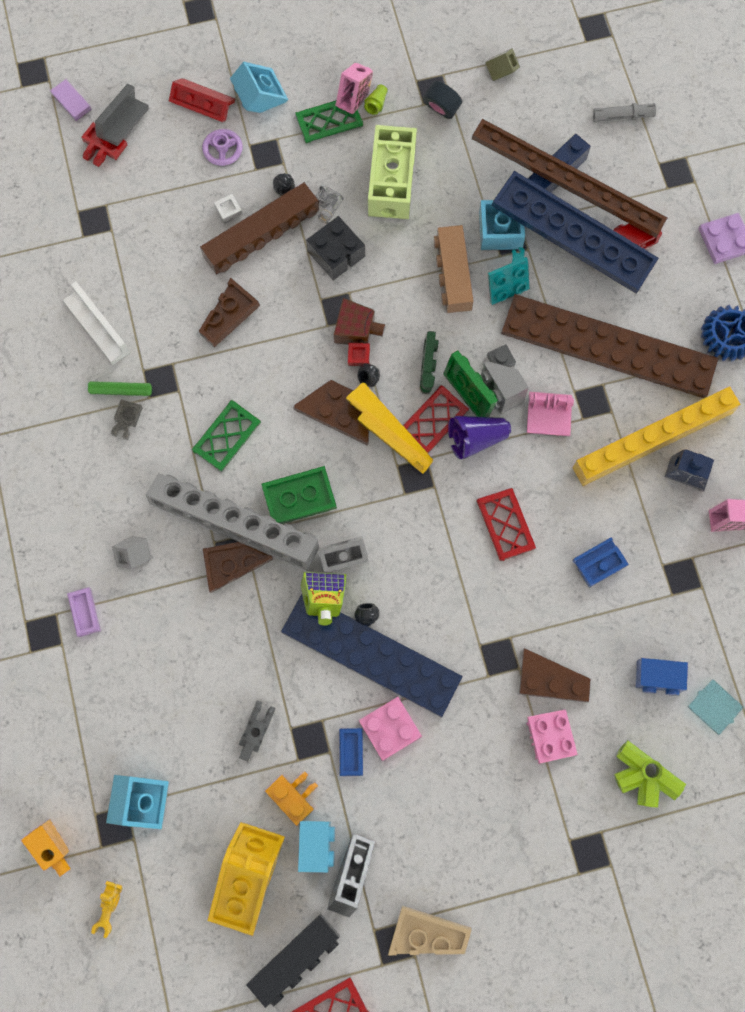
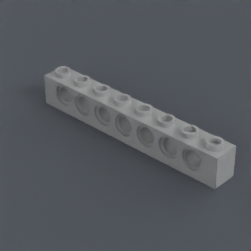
(299, 556)

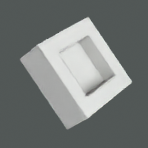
(228, 208)

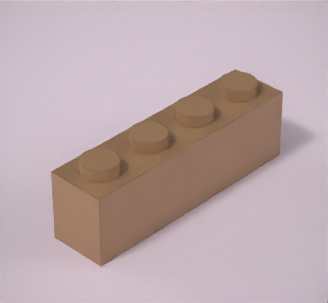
(454, 269)

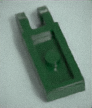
(428, 363)

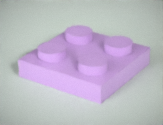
(724, 237)

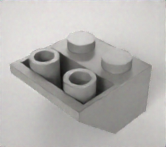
(506, 384)

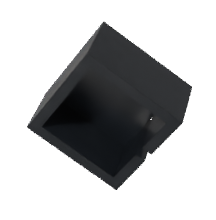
(332, 245)

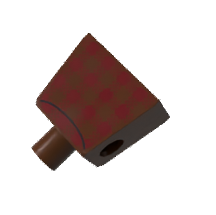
(356, 324)

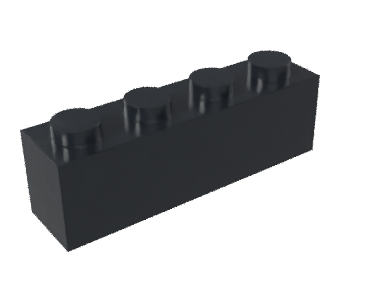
(293, 960)

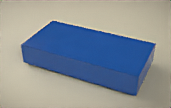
(351, 751)

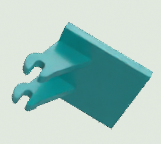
(510, 278)

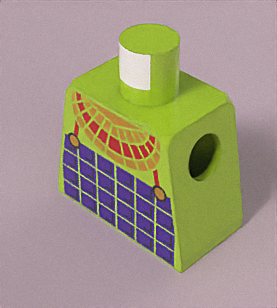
(323, 595)

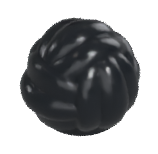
(283, 183)
(368, 374)
(367, 614)

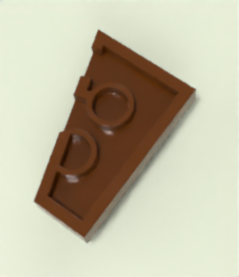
(228, 314)
(231, 562)
(551, 680)

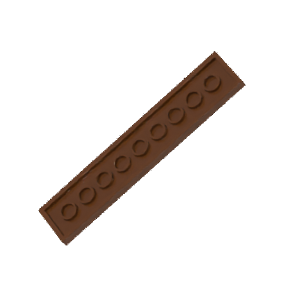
(610, 346)

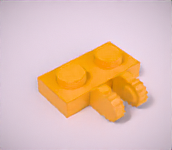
(289, 799)

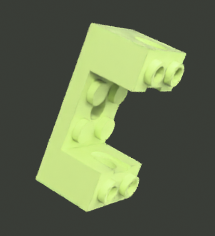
(391, 188)

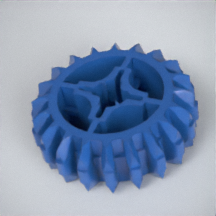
(714, 326)

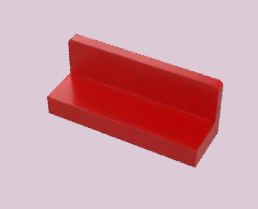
(200, 99)

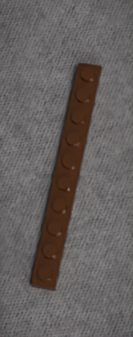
(569, 178)

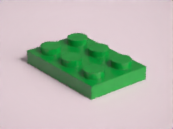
(469, 385)
(299, 495)

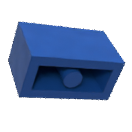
(661, 675)

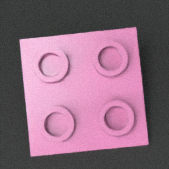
(549, 413)
(551, 736)

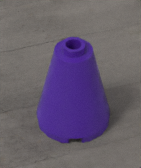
(476, 433)

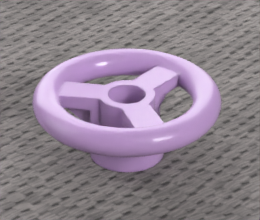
(218, 138)

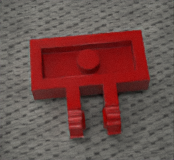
(104, 147)

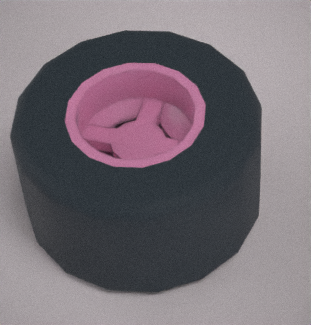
(442, 99)

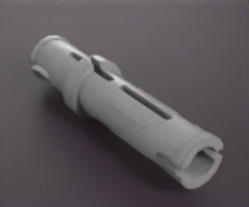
(624, 112)

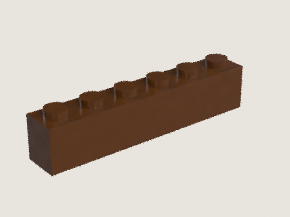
(260, 228)

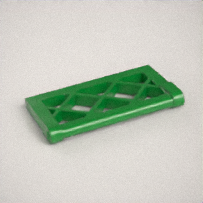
(315, 111)
(255, 422)

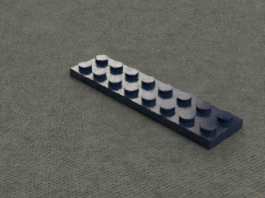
(575, 232)
(376, 658)

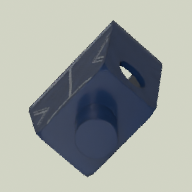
(690, 468)

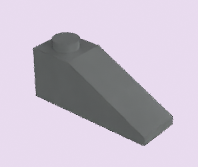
(351, 876)

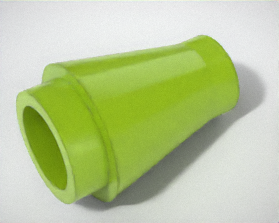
(374, 102)

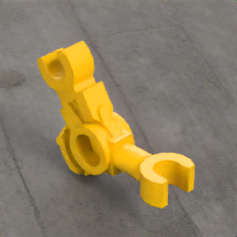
(109, 902)

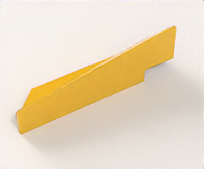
(387, 428)

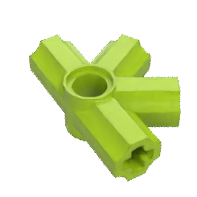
(647, 786)

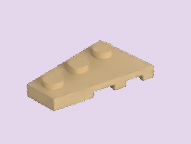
(425, 933)

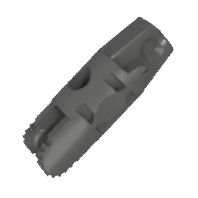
(252, 743)

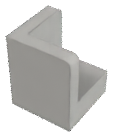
(131, 552)

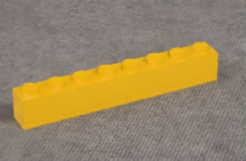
(656, 436)

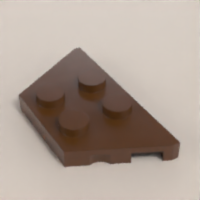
(331, 408)

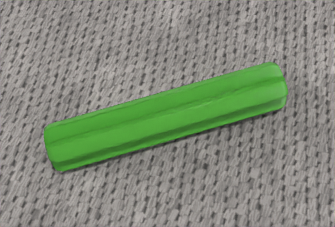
(120, 388)

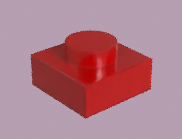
(358, 353)

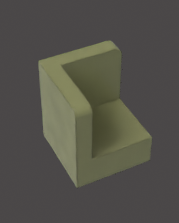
(502, 64)

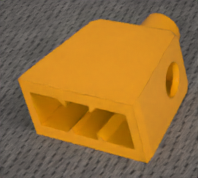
(46, 838)

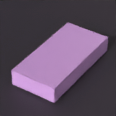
(70, 100)
(83, 612)

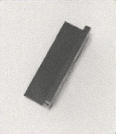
(120, 116)

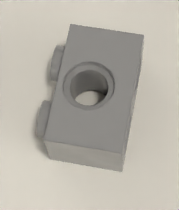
(343, 554)

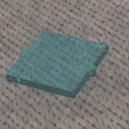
(715, 707)

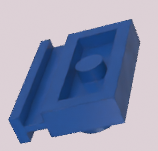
(600, 562)

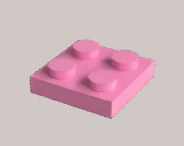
(390, 728)

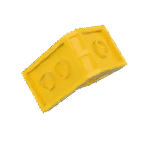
(245, 878)

